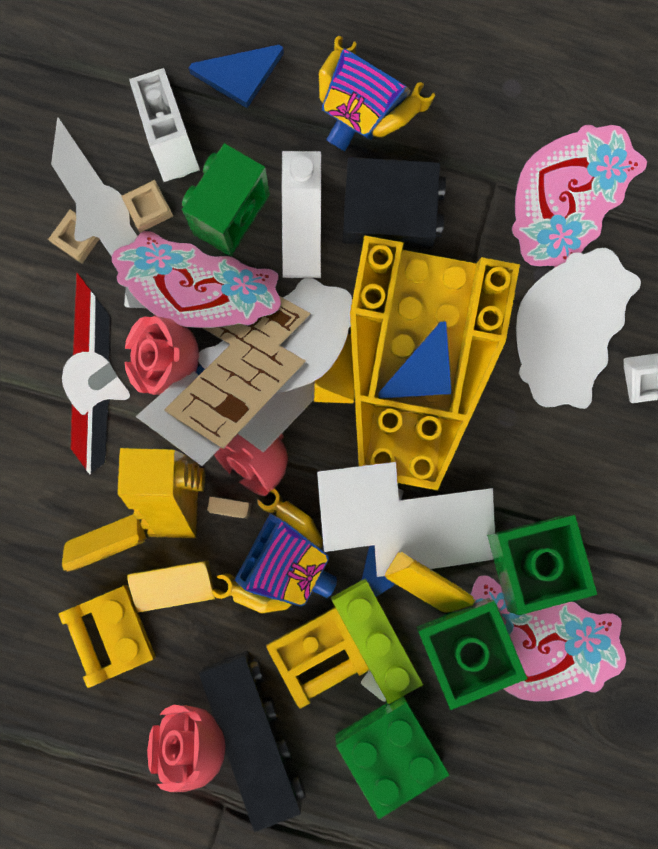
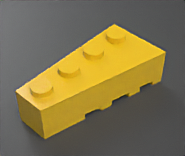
(161, 490)

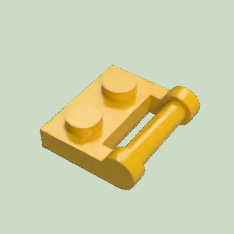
(120, 632)
(310, 646)

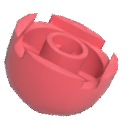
(160, 354)
(259, 469)
(185, 748)

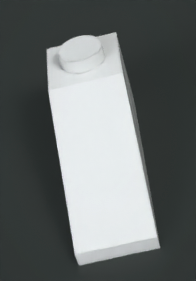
(163, 125)
(301, 214)

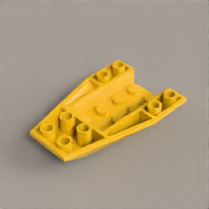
(392, 312)

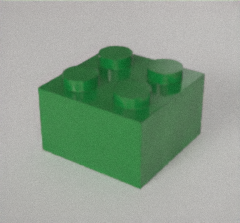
(226, 199)
(542, 565)
(471, 653)
(390, 756)

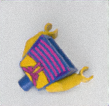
(364, 97)
(282, 563)

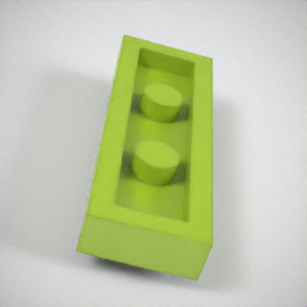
(376, 641)

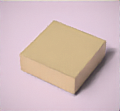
(147, 206)
(64, 239)
(229, 507)

